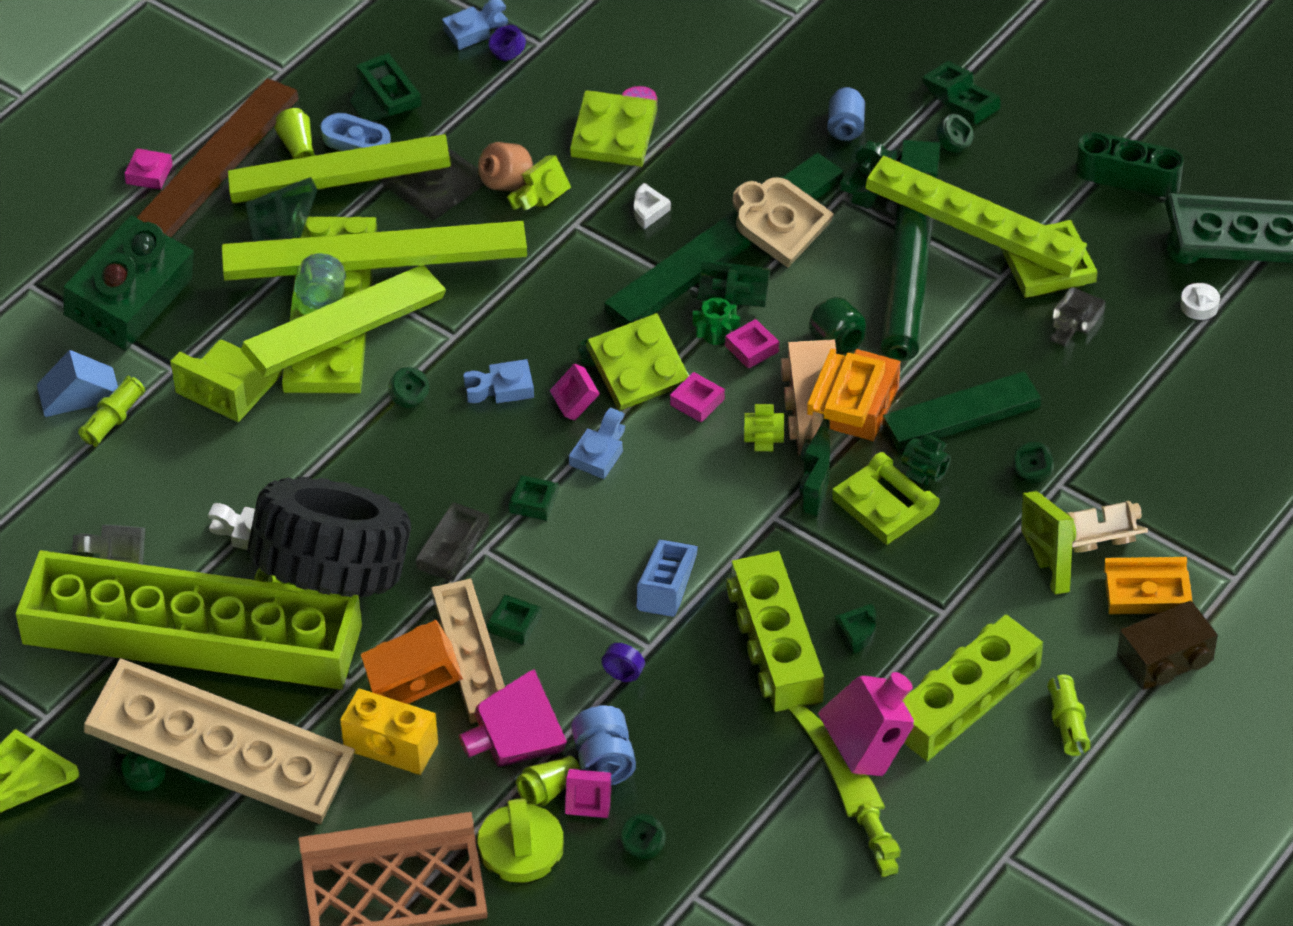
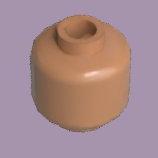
(503, 165)

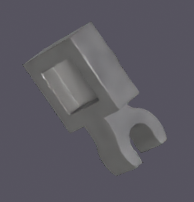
(115, 543)

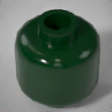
(840, 322)

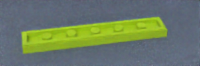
(342, 167)
(342, 320)

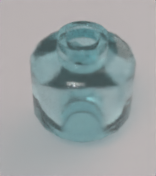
(320, 280)

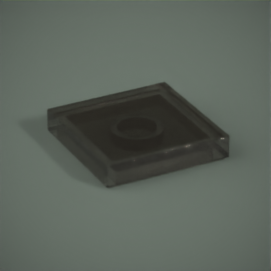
(438, 189)

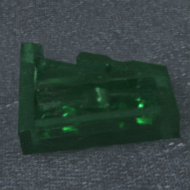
(281, 212)

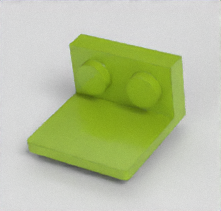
(221, 380)

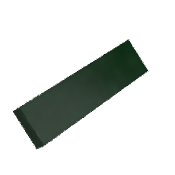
(962, 410)

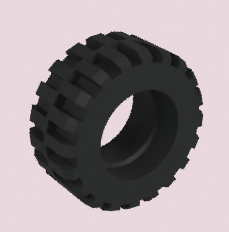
(329, 536)

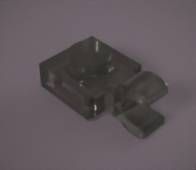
(1076, 312)

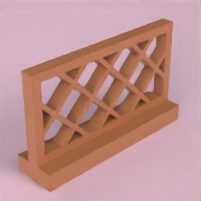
(388, 843)

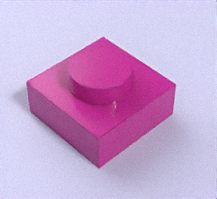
(148, 169)
(752, 343)
(574, 392)
(697, 397)
(588, 793)

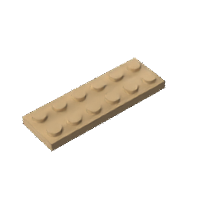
(219, 741)

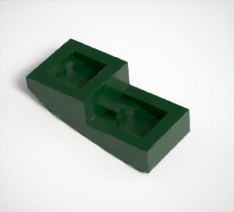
(957, 91)

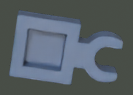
(505, 381)

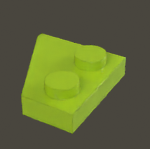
(1050, 536)
(30, 770)

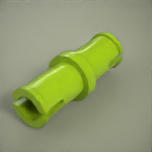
(111, 411)
(1068, 715)

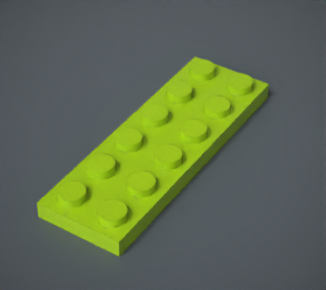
(342, 365)

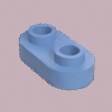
(350, 132)

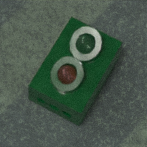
(128, 282)

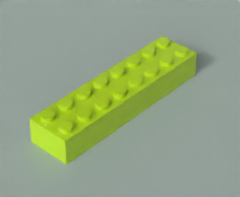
(189, 619)

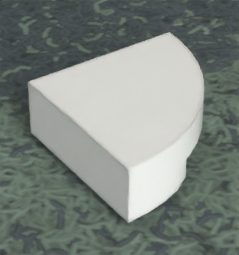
(649, 206)

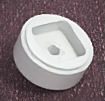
(1199, 301)

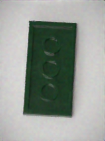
(1231, 227)

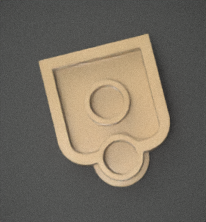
(779, 217)

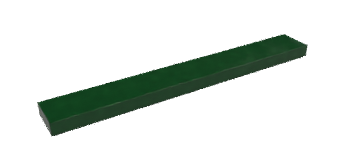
(716, 244)

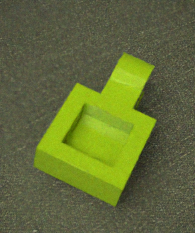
(543, 184)

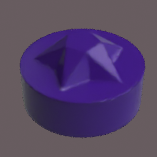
(507, 42)
(623, 662)

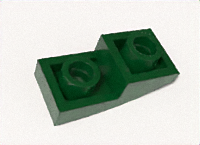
(816, 471)

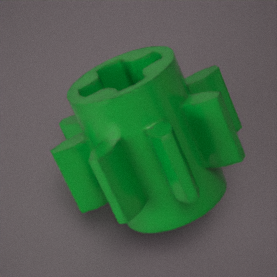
(716, 320)

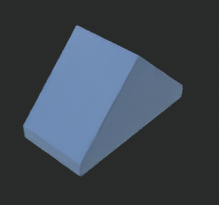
(75, 384)

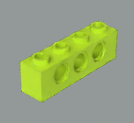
(775, 631)
(970, 684)

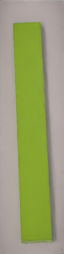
(378, 249)

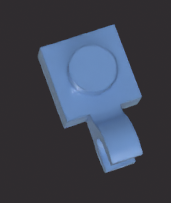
(473, 26)
(600, 450)

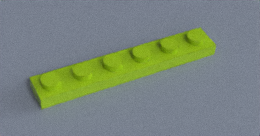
(976, 216)

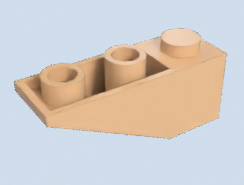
(802, 371)

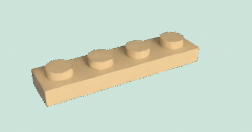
(465, 627)

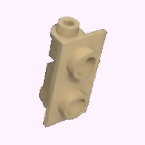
(1117, 526)

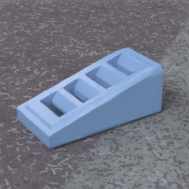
(665, 581)

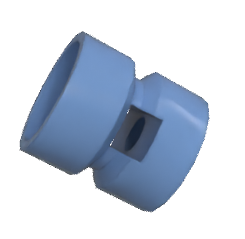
(604, 742)

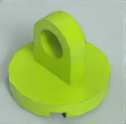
(520, 842)

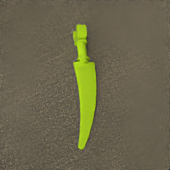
(856, 792)

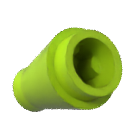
(295, 132)
(545, 781)

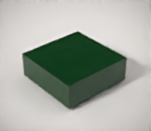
(533, 497)
(514, 619)

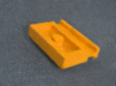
(846, 388)
(1146, 584)

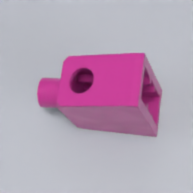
(869, 722)
(515, 724)

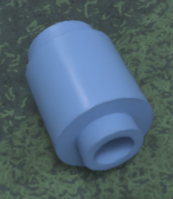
(846, 114)

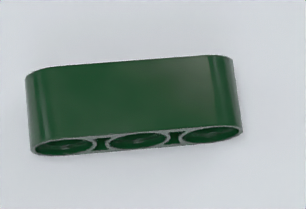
(1129, 164)

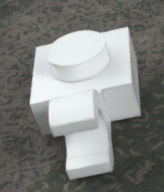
(229, 523)

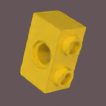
(389, 731)

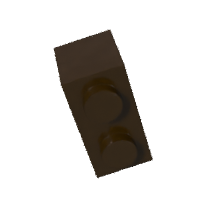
(1167, 645)

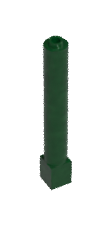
(909, 263)

